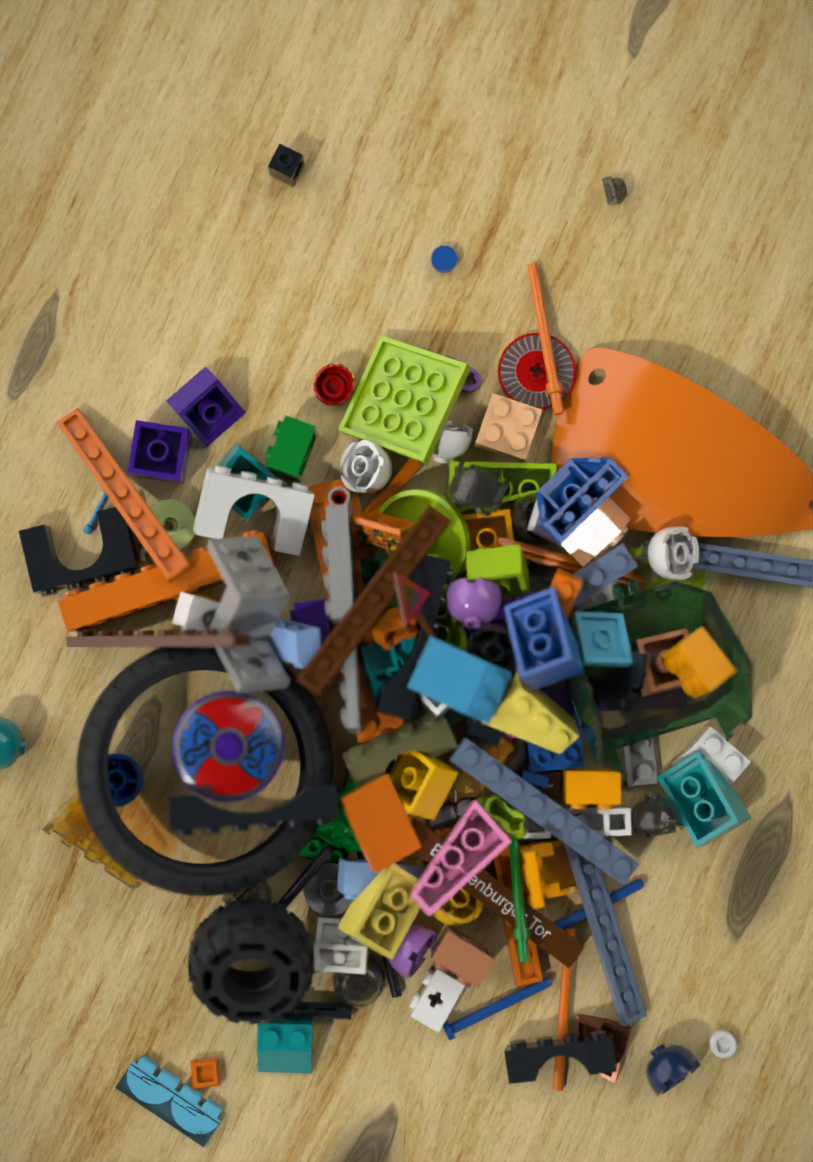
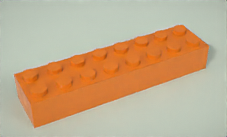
(141, 591)

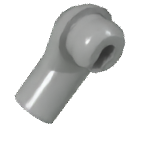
(519, 757)

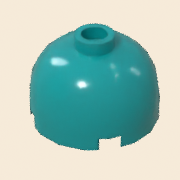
(10, 743)

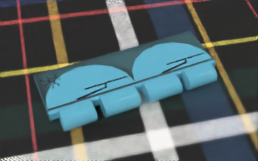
(173, 1106)

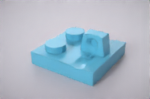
(601, 639)

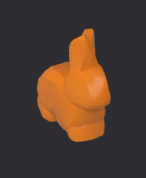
(389, 629)

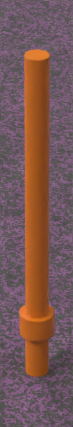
(553, 387)
(563, 1017)

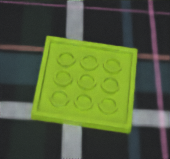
(404, 399)

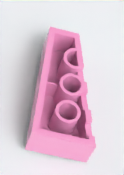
(461, 856)

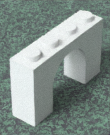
(224, 488)

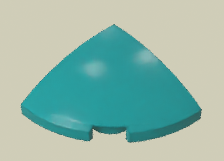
(382, 663)

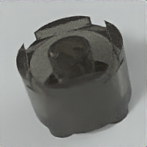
(478, 488)

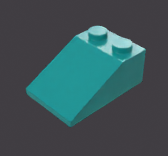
(705, 799)

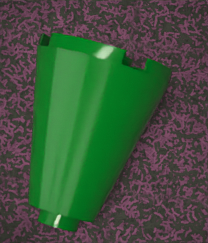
(340, 829)

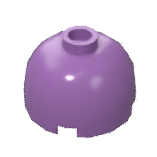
(473, 602)
(412, 950)

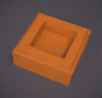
(205, 1072)

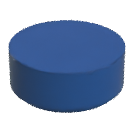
(444, 259)

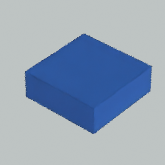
(534, 778)

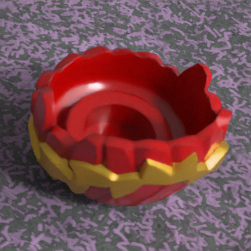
(333, 384)

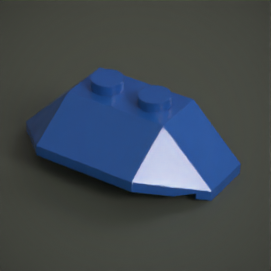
(576, 493)

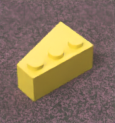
(533, 717)

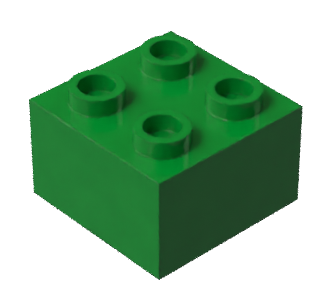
(291, 448)

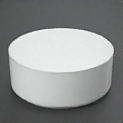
(722, 1043)

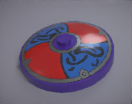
(228, 746)

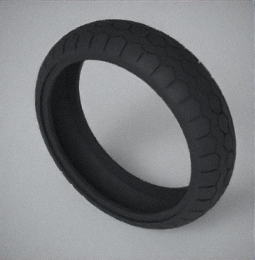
(125, 847)

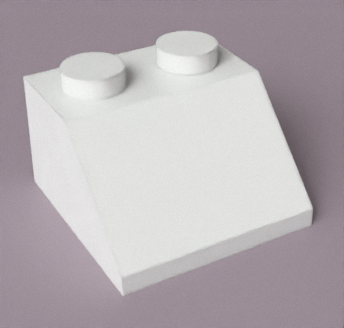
(721, 754)

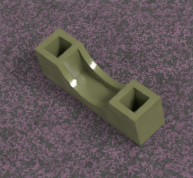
(426, 734)

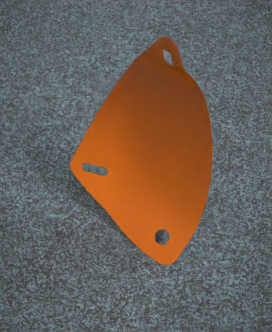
(684, 452)

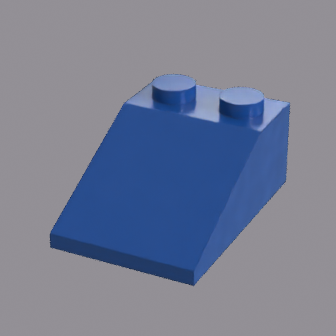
(542, 639)

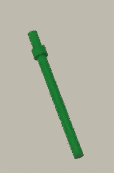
(521, 933)

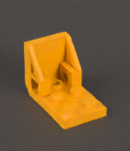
(546, 870)

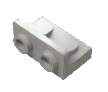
(639, 763)

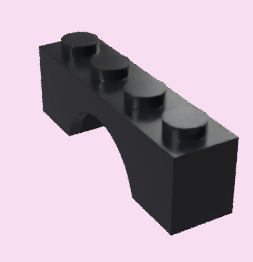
(593, 1052)

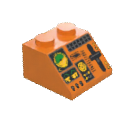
(380, 531)

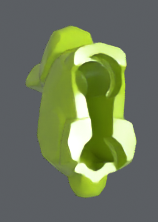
(506, 818)

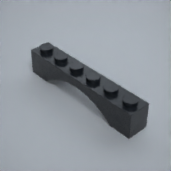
(394, 695)
(311, 803)

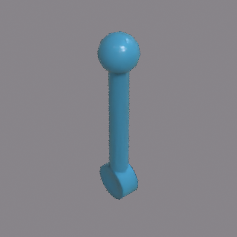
(88, 528)

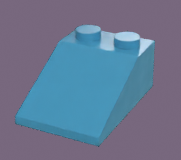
(459, 680)

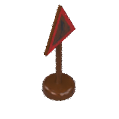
(410, 600)

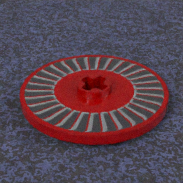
(523, 356)

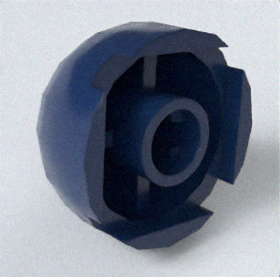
(670, 1067)

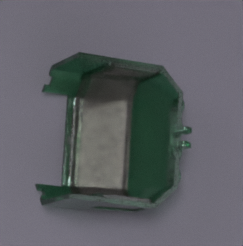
(597, 694)

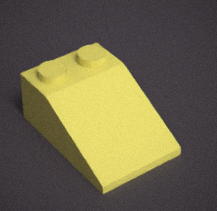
(382, 912)

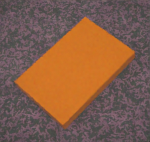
(380, 823)

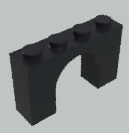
(50, 574)

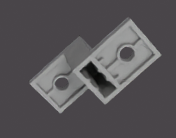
(253, 605)

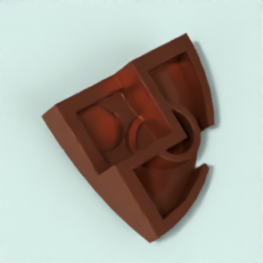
(621, 1034)

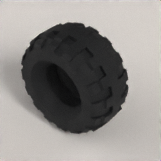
(251, 932)

